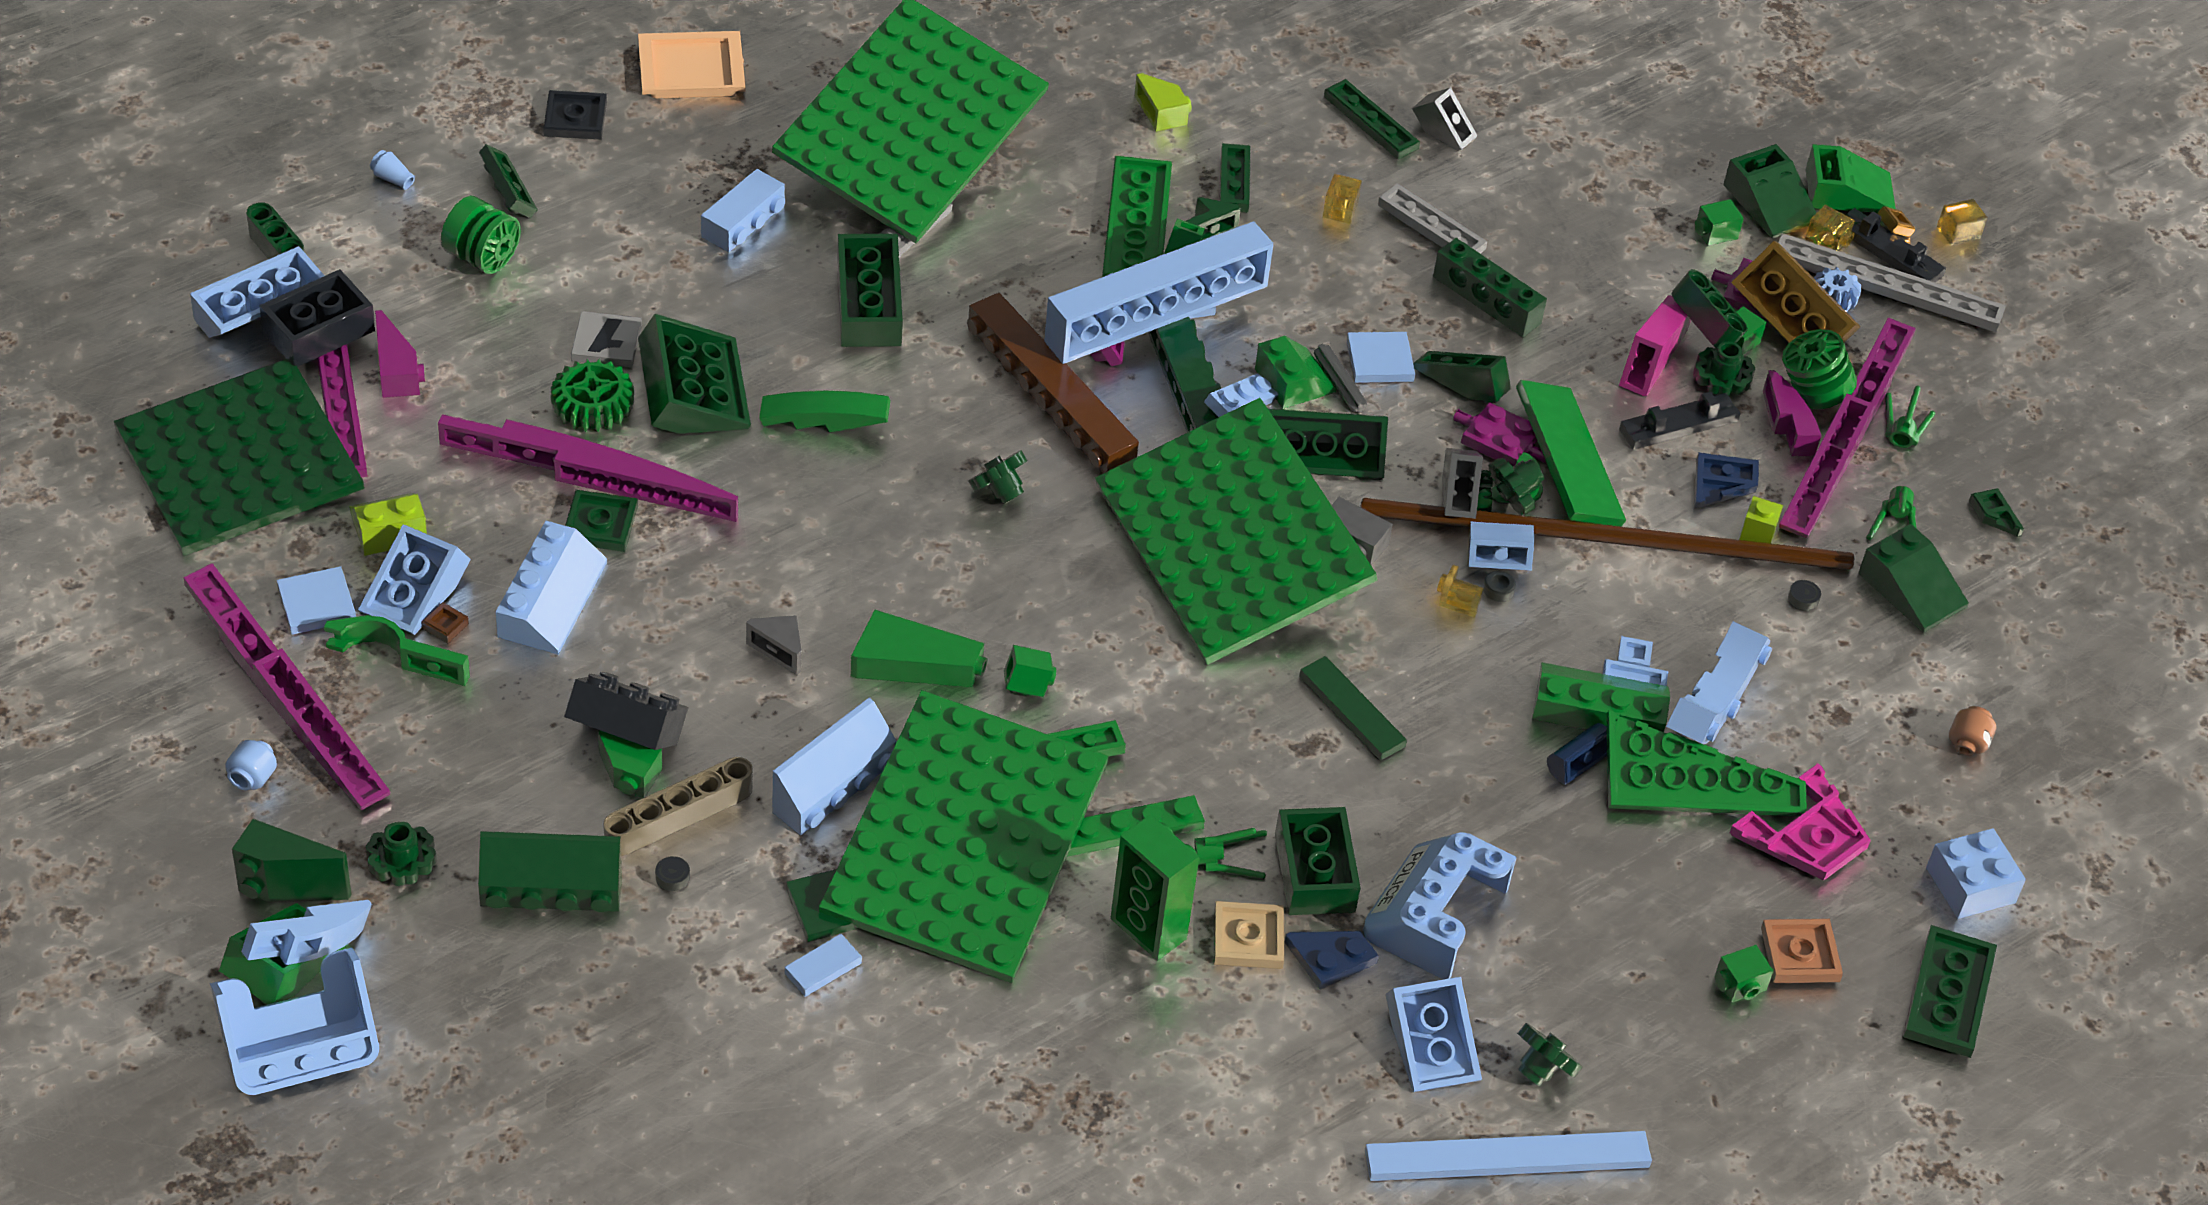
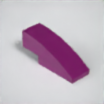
(1791, 416)

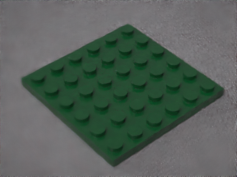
(238, 456)

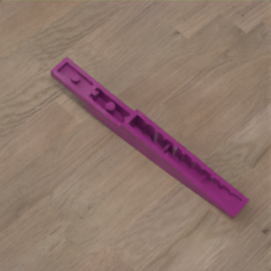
(1847, 429)
(589, 465)
(285, 688)

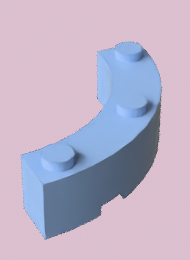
(1719, 692)

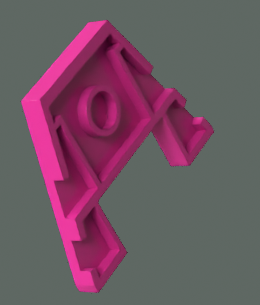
(1818, 839)

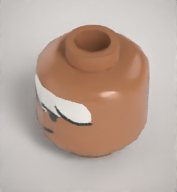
(1972, 730)

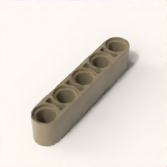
(681, 804)

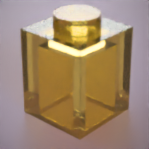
(1962, 221)

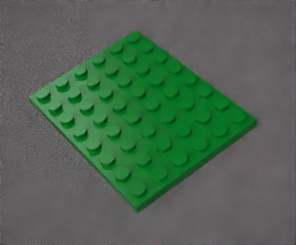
(910, 119)
(1235, 530)
(964, 836)

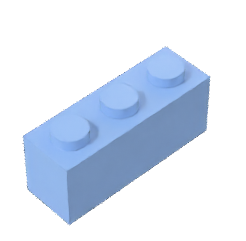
(742, 210)

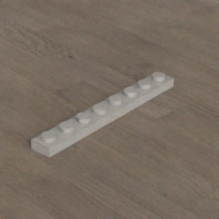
(1898, 284)

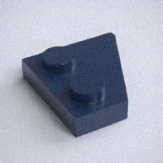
(1723, 478)
(1331, 955)

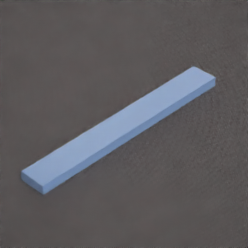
(1507, 1155)

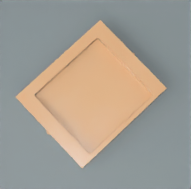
(691, 64)

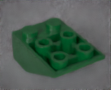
(1770, 190)

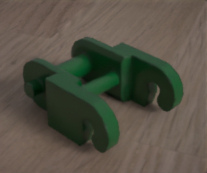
(1485, 492)

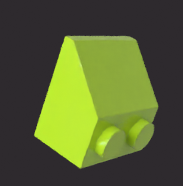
(381, 520)

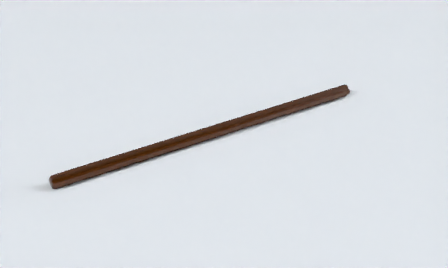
(1620, 535)

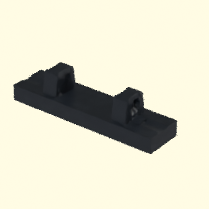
(1893, 248)
(1679, 421)

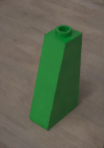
(915, 653)

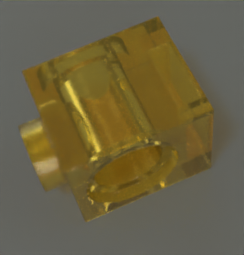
(1342, 198)
(1830, 229)

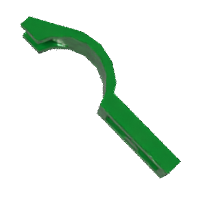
(414, 655)

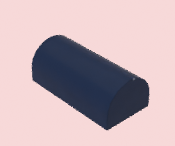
(1579, 754)

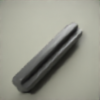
(1340, 378)

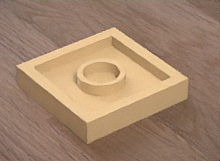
(1249, 935)

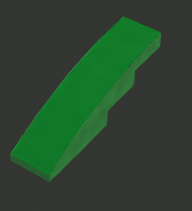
(831, 408)

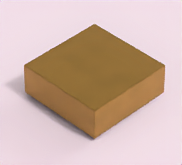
(1896, 221)

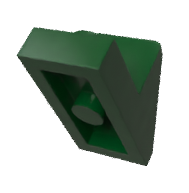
(1215, 216)

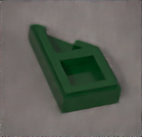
(1995, 511)

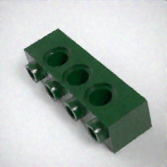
(1489, 287)

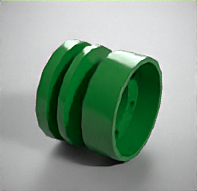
(480, 234)
(1819, 368)

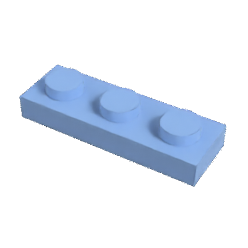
(1239, 394)

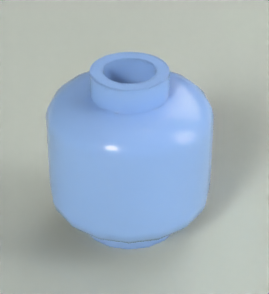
(250, 765)

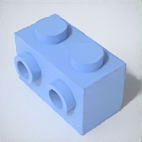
(1501, 546)

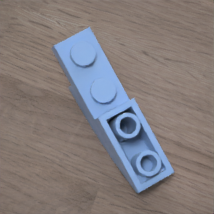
(307, 937)

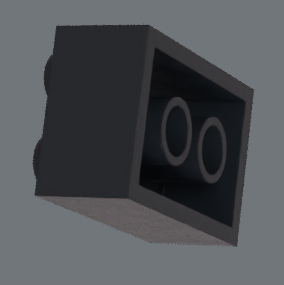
(317, 318)
(626, 710)

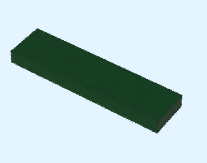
(1371, 119)
(1353, 708)

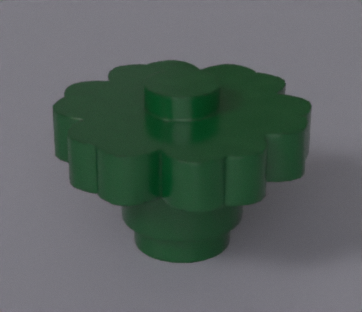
(1724, 369)
(1001, 477)
(1517, 482)
(401, 853)
(1545, 1056)

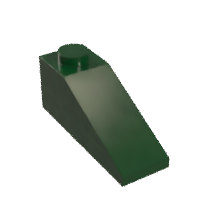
(1468, 374)

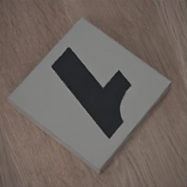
(606, 338)

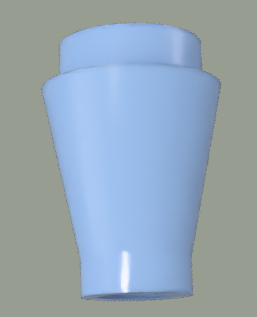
(389, 168)

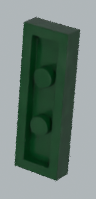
(1235, 175)
(507, 181)

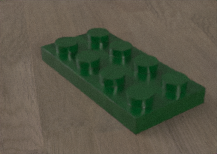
(1950, 991)

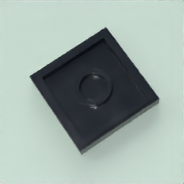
(575, 115)

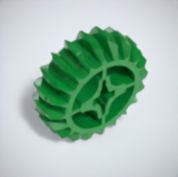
(592, 395)

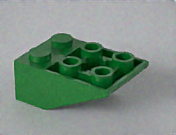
(1846, 181)

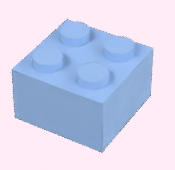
(1975, 873)

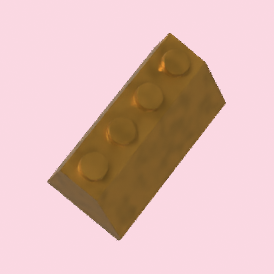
(1791, 296)

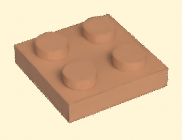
(1801, 950)

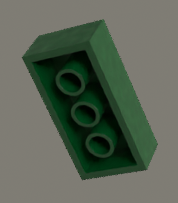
(869, 290)

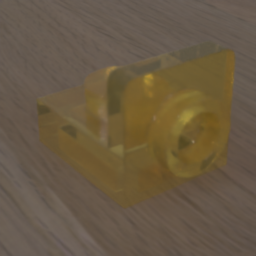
(1459, 595)

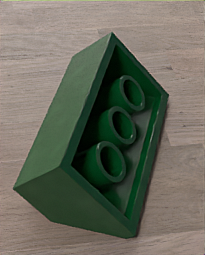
(1336, 441)
(550, 871)

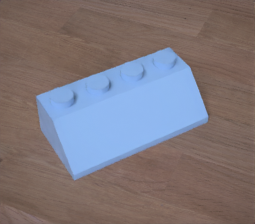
(238, 297)
(550, 589)
(832, 768)

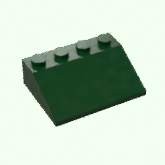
(692, 378)

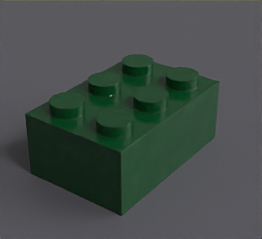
(1317, 861)

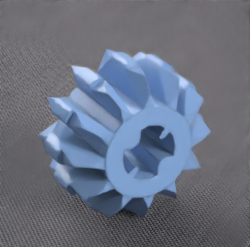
(1840, 286)

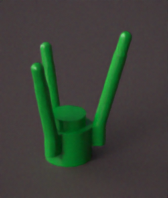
(1904, 430)
(1899, 504)
(1211, 850)

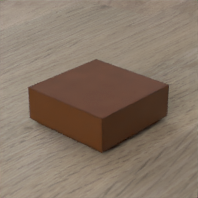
(445, 622)

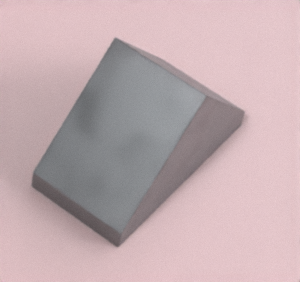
(777, 640)

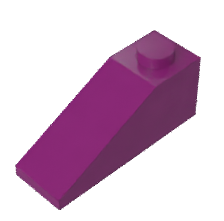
(397, 361)

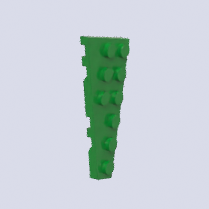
(1679, 774)

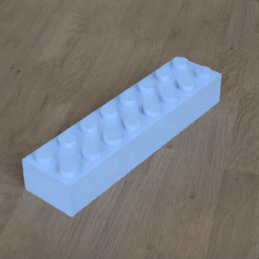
(1157, 292)

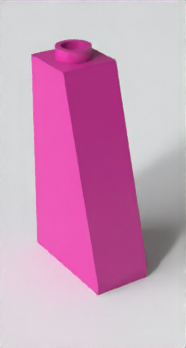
(1654, 346)

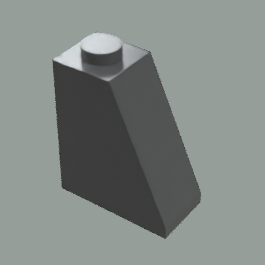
(1461, 482)

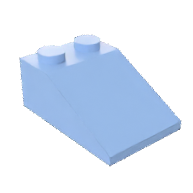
(414, 579)
(1434, 1034)

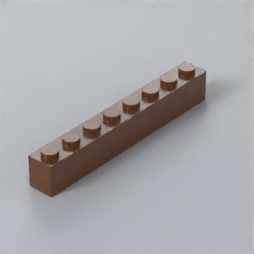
(1051, 383)

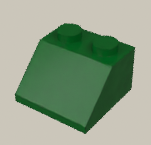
(1292, 372)

